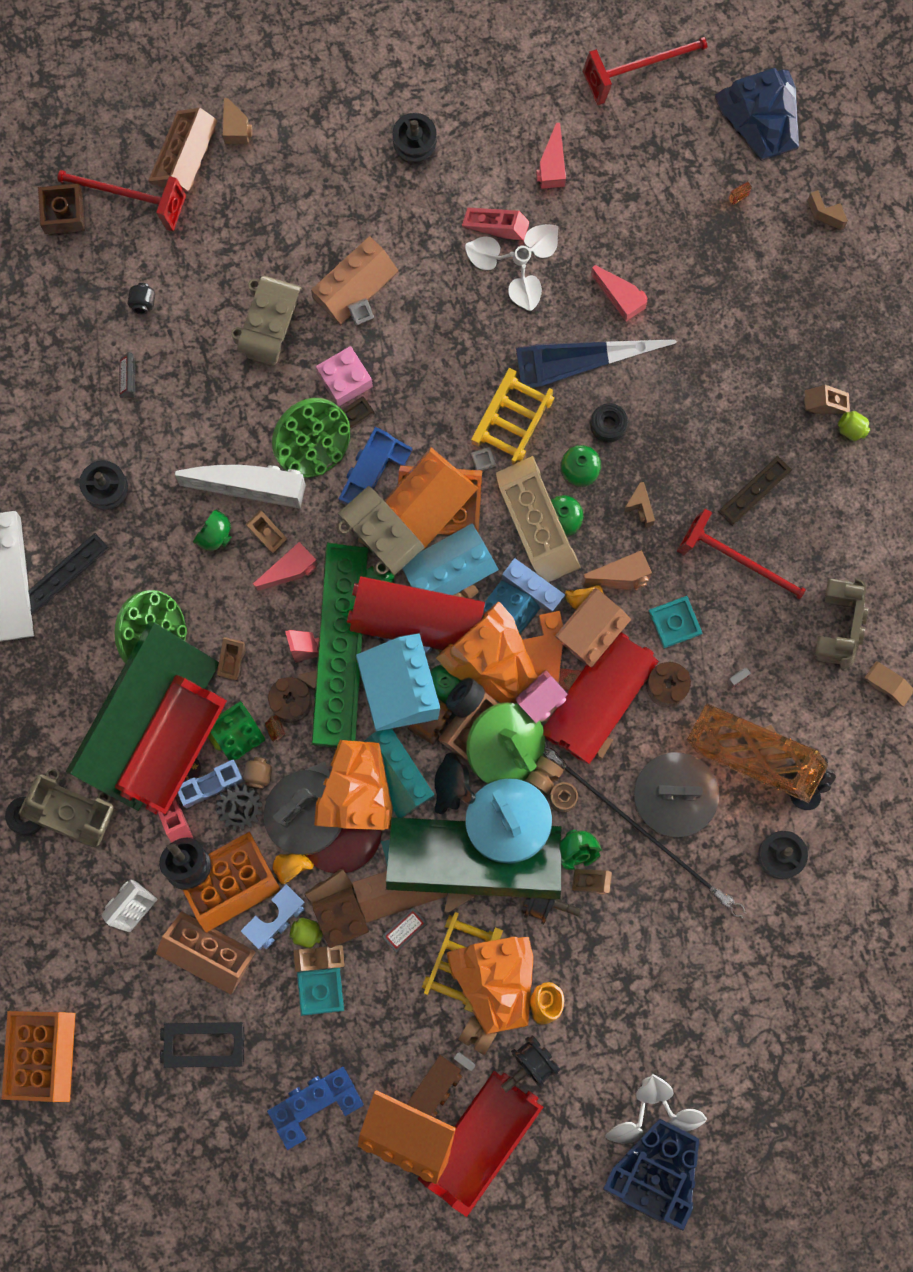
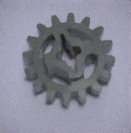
(233, 812)

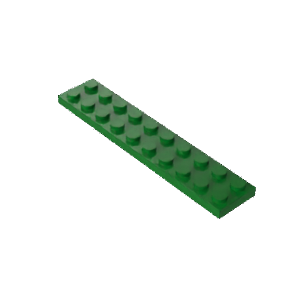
(337, 648)

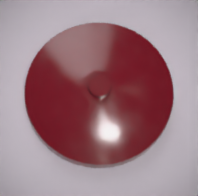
(348, 851)

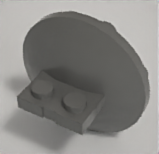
(676, 794)
(291, 814)

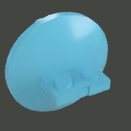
(509, 821)

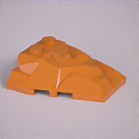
(492, 656)
(356, 789)
(496, 981)

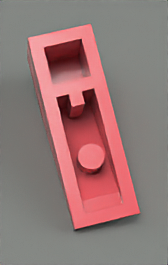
(552, 168)
(497, 222)
(622, 294)
(290, 567)
(302, 645)
(175, 822)

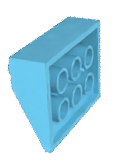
(451, 563)
(398, 683)

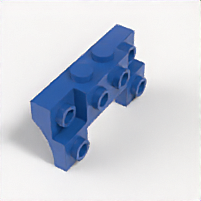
(372, 462)
(310, 1100)

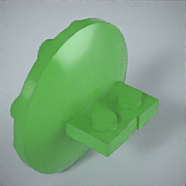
(311, 437)
(136, 614)
(504, 743)

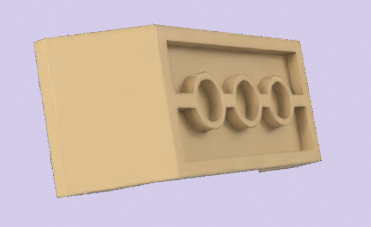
(536, 520)

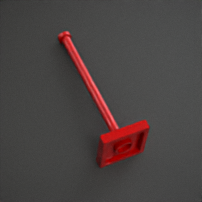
(599, 78)
(169, 204)
(697, 533)

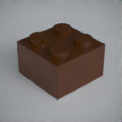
(61, 209)
(340, 917)

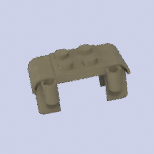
(267, 319)
(380, 531)
(843, 650)
(66, 810)

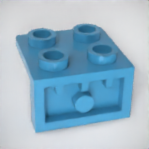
(516, 602)

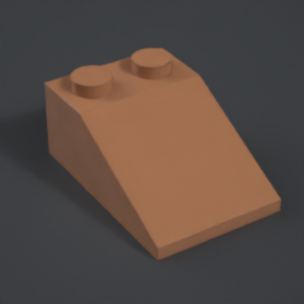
(622, 574)

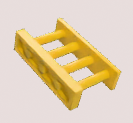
(501, 400)
(452, 923)

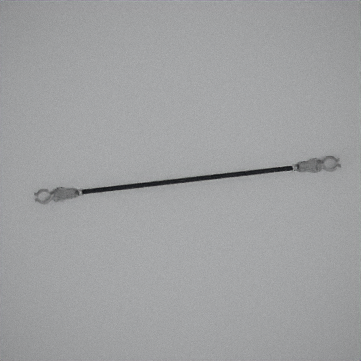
(725, 899)

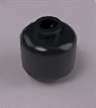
(141, 298)

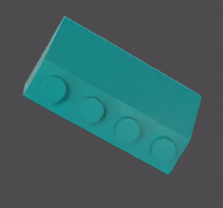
(405, 782)

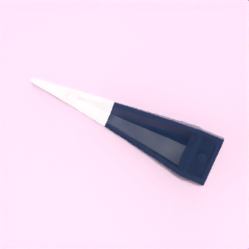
(555, 361)

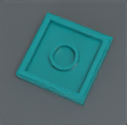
(675, 622)
(320, 991)

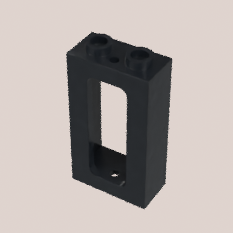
(167, 1033)

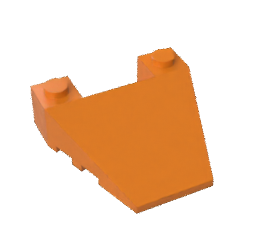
(546, 650)

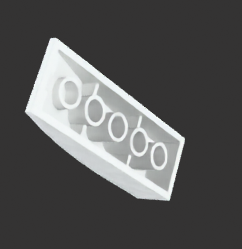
(247, 482)
(14, 595)
(128, 906)

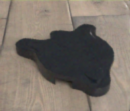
(452, 784)

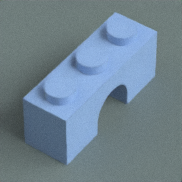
(540, 590)
(202, 788)
(262, 933)

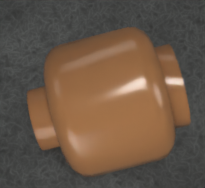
(257, 773)

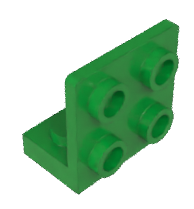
(236, 732)

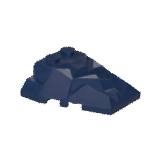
(763, 111)
(658, 1175)

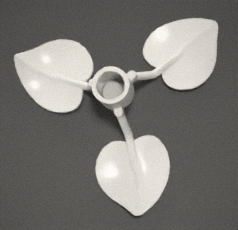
(522, 291)
(653, 1091)

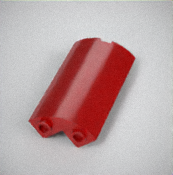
(402, 610)
(600, 698)
(170, 745)
(484, 1142)

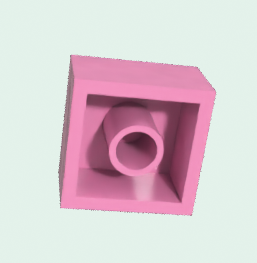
(344, 376)
(541, 697)

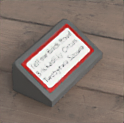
(127, 376)
(404, 929)

